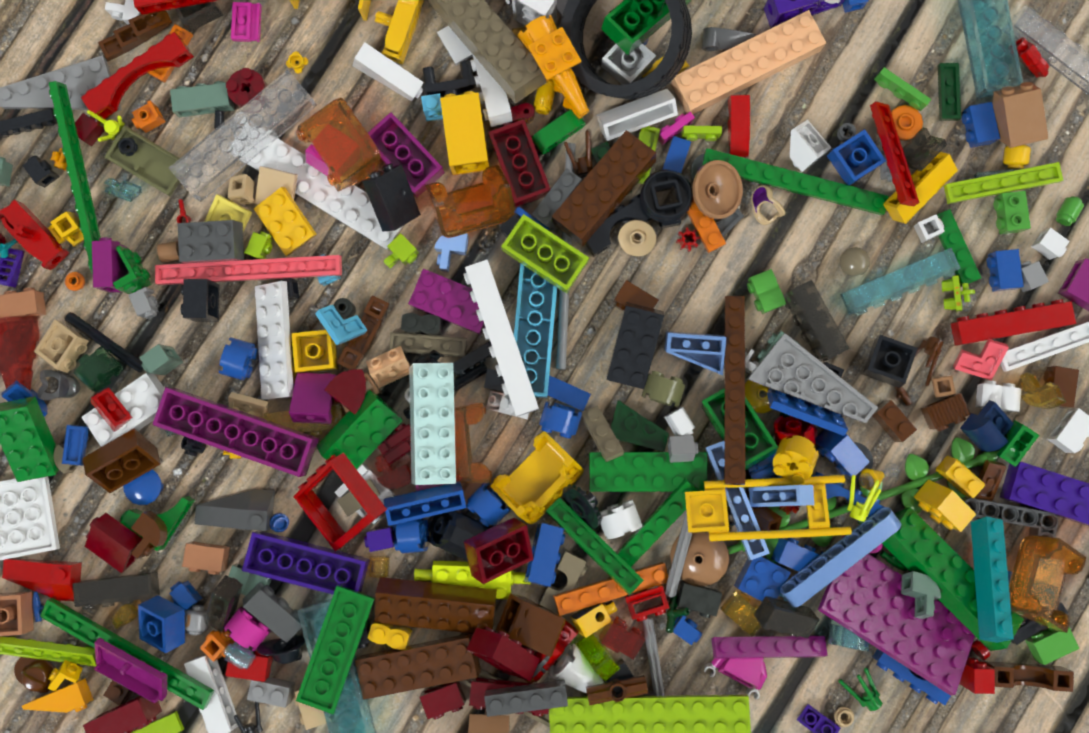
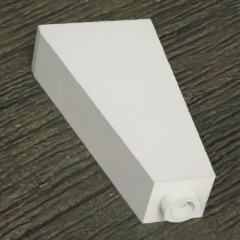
(387, 72)

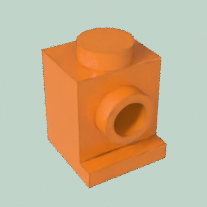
(152, 115)

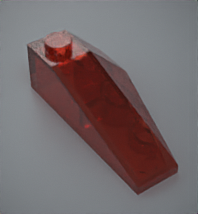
(17, 349)

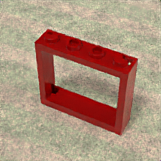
(322, 517)

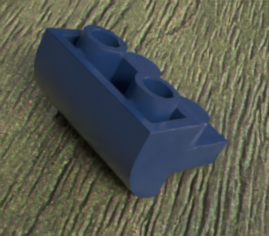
(988, 427)

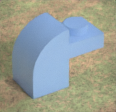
(449, 246)

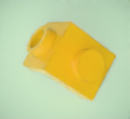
(66, 671)

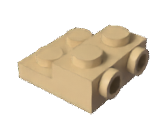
(61, 346)

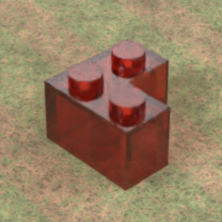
(621, 637)

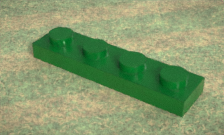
(953, 239)

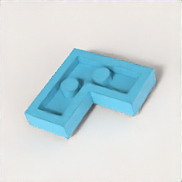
(340, 329)

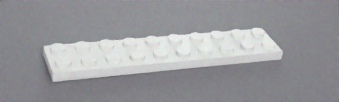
(348, 205)

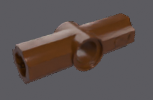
(603, 692)

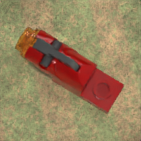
(567, 635)

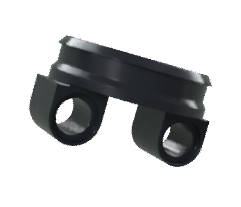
(663, 180)

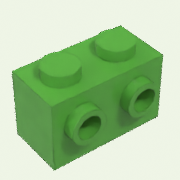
(1012, 212)

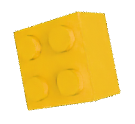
(314, 351)
(944, 506)

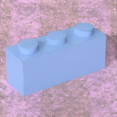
(781, 496)

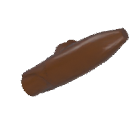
(902, 394)

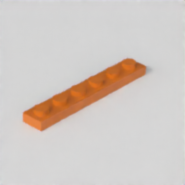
(607, 590)

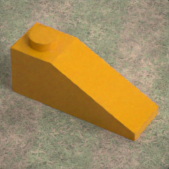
(66, 699)

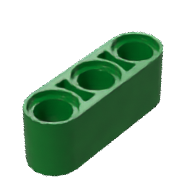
(557, 132)

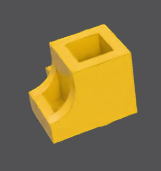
(67, 228)

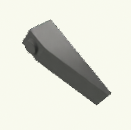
(240, 511)

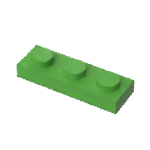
(902, 89)

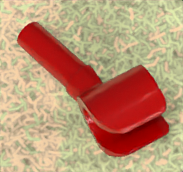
(182, 213)

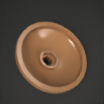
(724, 186)
(714, 557)

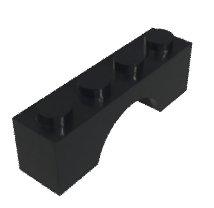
(601, 238)

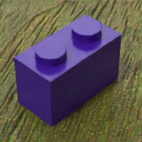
(380, 538)

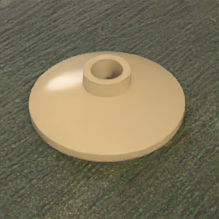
(633, 245)

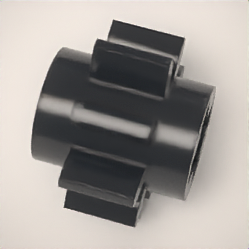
(192, 446)

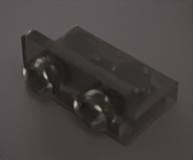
(922, 149)

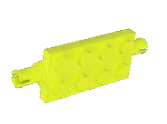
(459, 574)

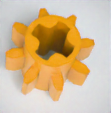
(59, 159)

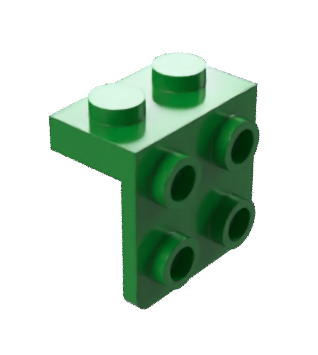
(138, 276)

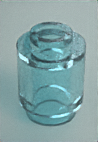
(239, 655)

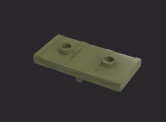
(148, 163)

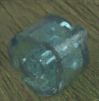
(843, 637)

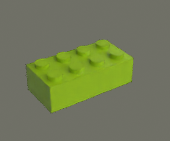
(545, 253)

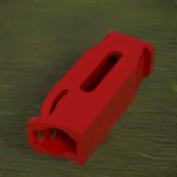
(32, 234)

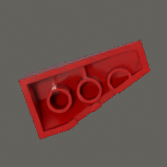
(44, 576)

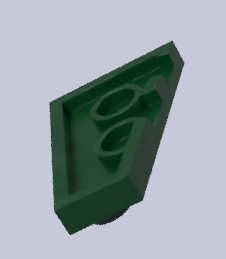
(636, 429)

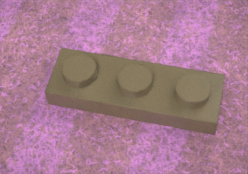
(602, 433)

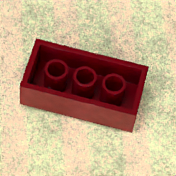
(519, 162)

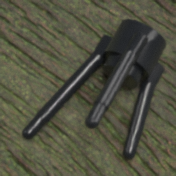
(250, 728)

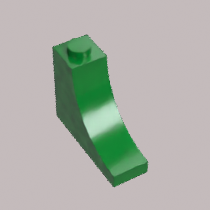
(171, 518)

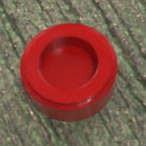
(980, 650)

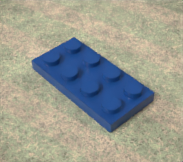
(807, 411)

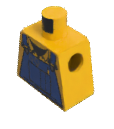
(587, 623)

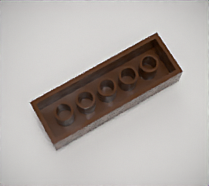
(604, 188)
(434, 605)
(417, 666)

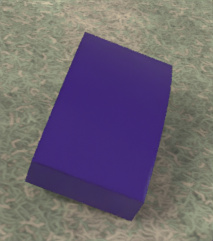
(817, 721)

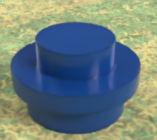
(279, 522)

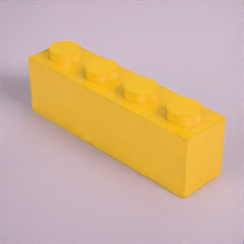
(926, 184)

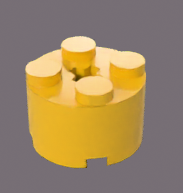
(795, 459)

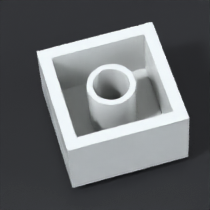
(629, 67)

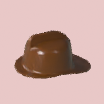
(33, 674)

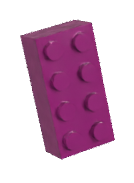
(402, 148)
(446, 300)

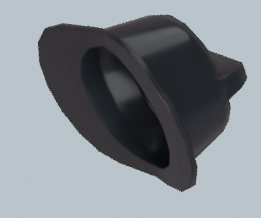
(282, 651)

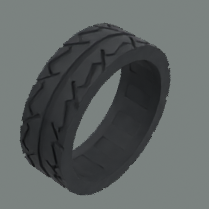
(681, 34)

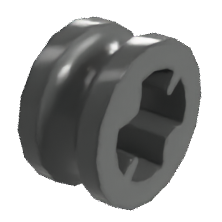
(852, 131)

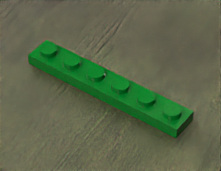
(656, 524)
(594, 546)

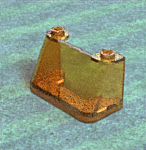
(341, 144)
(472, 206)
(466, 470)
(1040, 579)

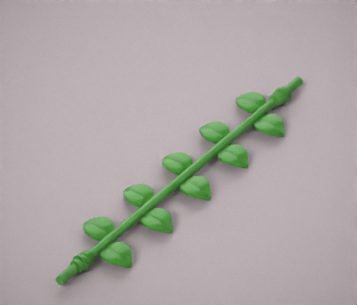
(915, 468)

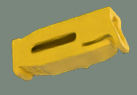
(400, 28)

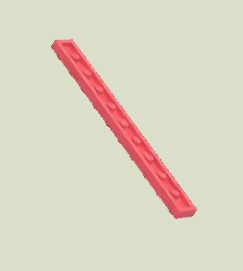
(250, 269)

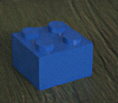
(856, 158)
(761, 578)
(161, 624)

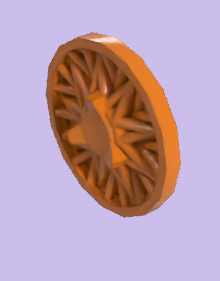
(907, 121)

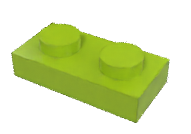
(709, 133)

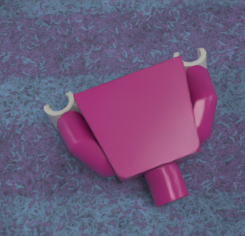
(747, 671)

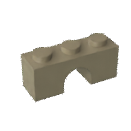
(573, 567)

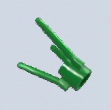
(870, 697)

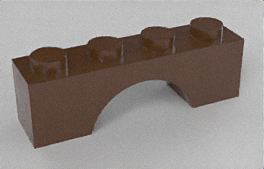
(1044, 676)

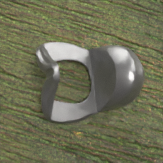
(67, 387)

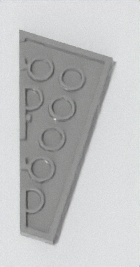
(35, 90)
(803, 376)

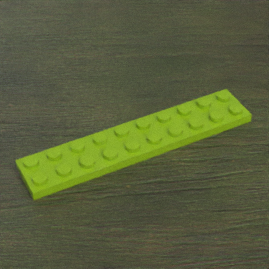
(654, 715)

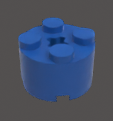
(238, 358)
(560, 419)
(487, 505)
(411, 536)

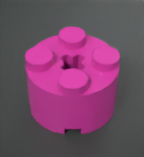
(246, 629)

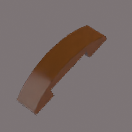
(358, 347)

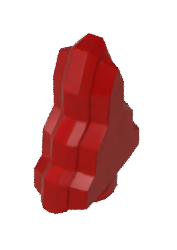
(1031, 58)

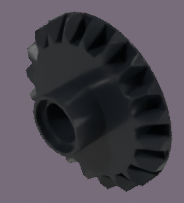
(583, 504)

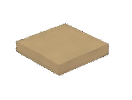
(271, 180)

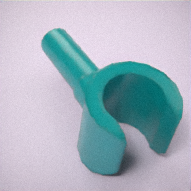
(4, 248)

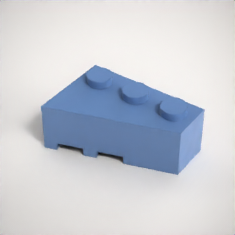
(699, 349)

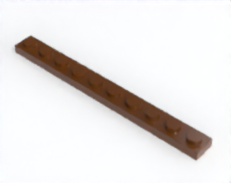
(734, 391)

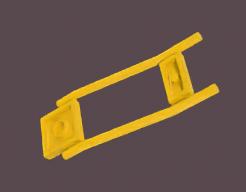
(709, 513)

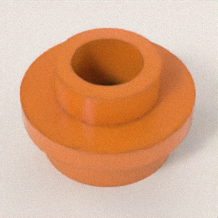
(80, 281)

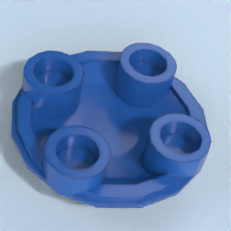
(144, 488)

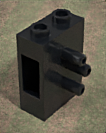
(391, 197)

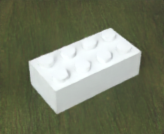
(139, 398)

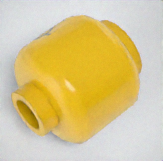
(1017, 156)

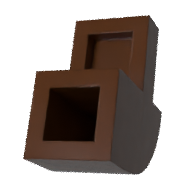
(153, 532)

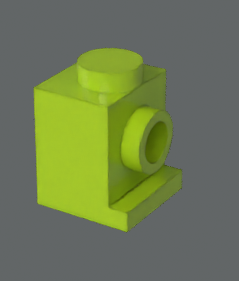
(259, 245)

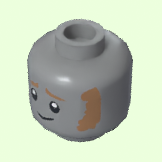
(195, 620)

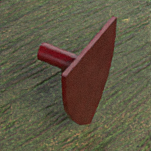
(348, 389)

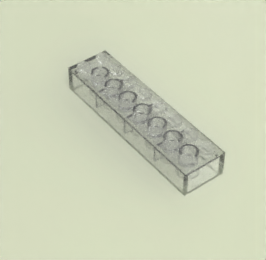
(243, 136)

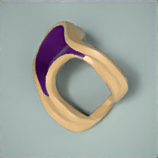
(760, 196)

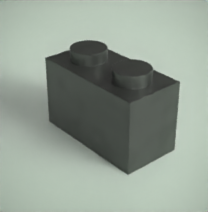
(699, 599)

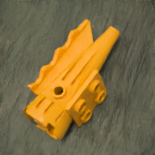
(555, 59)

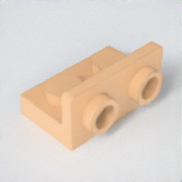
(388, 367)

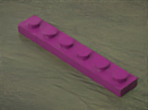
(769, 647)

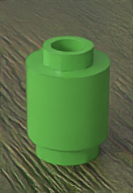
(1069, 210)

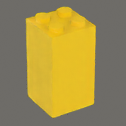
(464, 133)

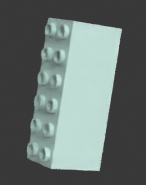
(432, 423)

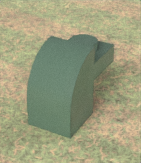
(923, 590)

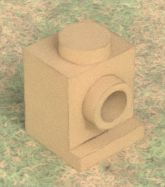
(241, 189)

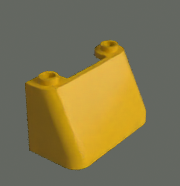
(538, 479)

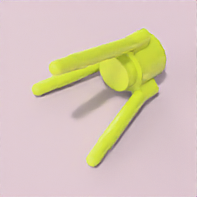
(111, 126)
(860, 510)

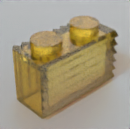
(741, 612)

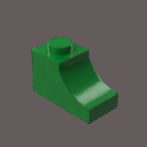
(1019, 442)

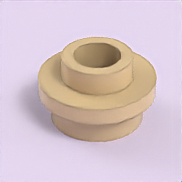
(849, 716)

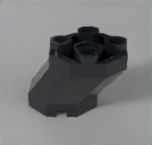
(451, 530)

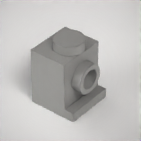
(144, 303)

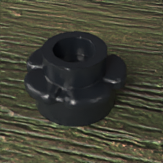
(123, 143)

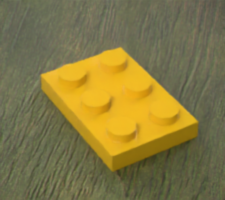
(285, 221)

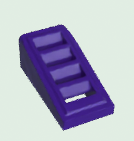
(13, 276)

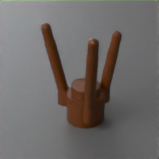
(584, 164)
(933, 349)

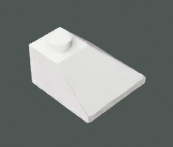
(806, 145)

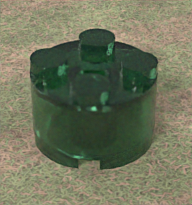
(97, 369)

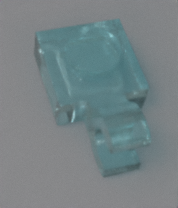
(123, 190)

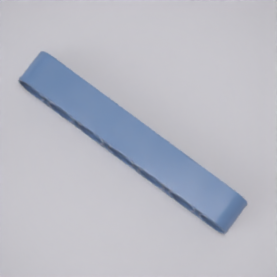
(840, 557)

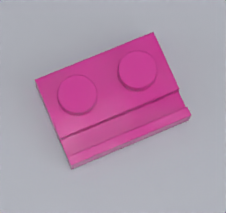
(246, 22)

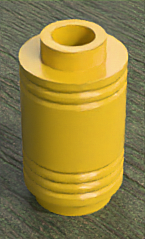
(544, 98)

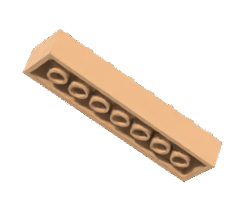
(748, 63)

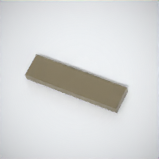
(426, 343)

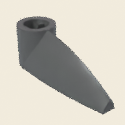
(721, 38)

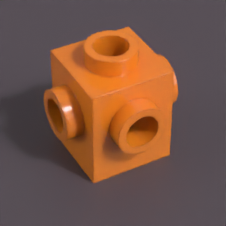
(216, 643)

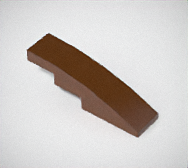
(134, 34)

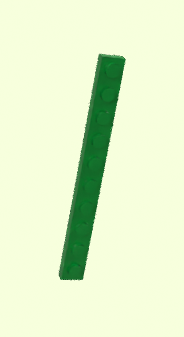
(75, 166)
(801, 183)
(90, 631)

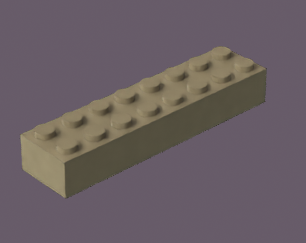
(492, 45)

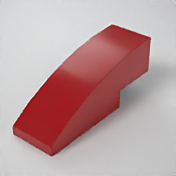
(739, 125)

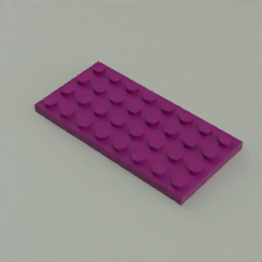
(872, 607)

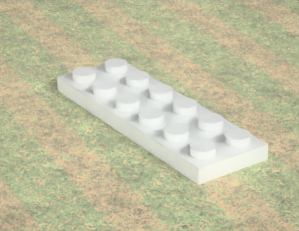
(274, 340)

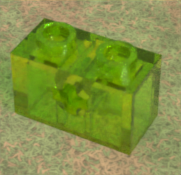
(598, 656)

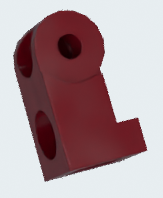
(521, 112)

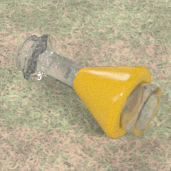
(869, 476)

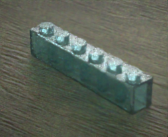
(900, 281)

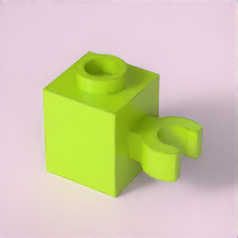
(402, 250)

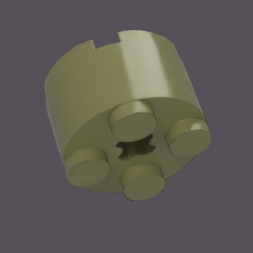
(663, 389)

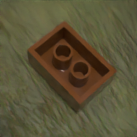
(121, 461)

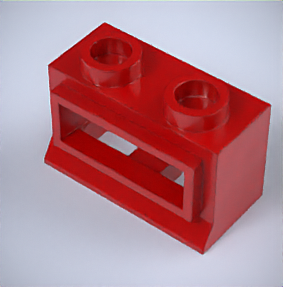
(643, 596)

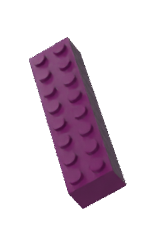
(235, 431)

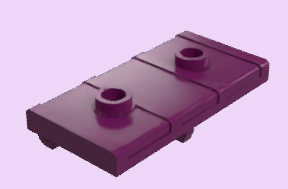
(130, 671)

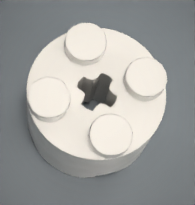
(620, 519)

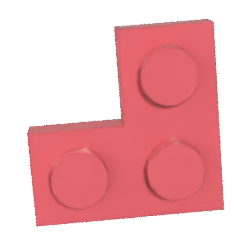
(986, 363)

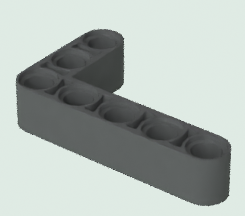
(1015, 516)

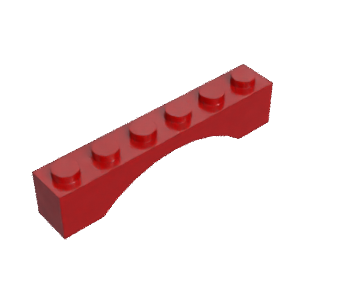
(107, 95)

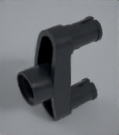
(455, 87)

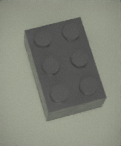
(210, 241)

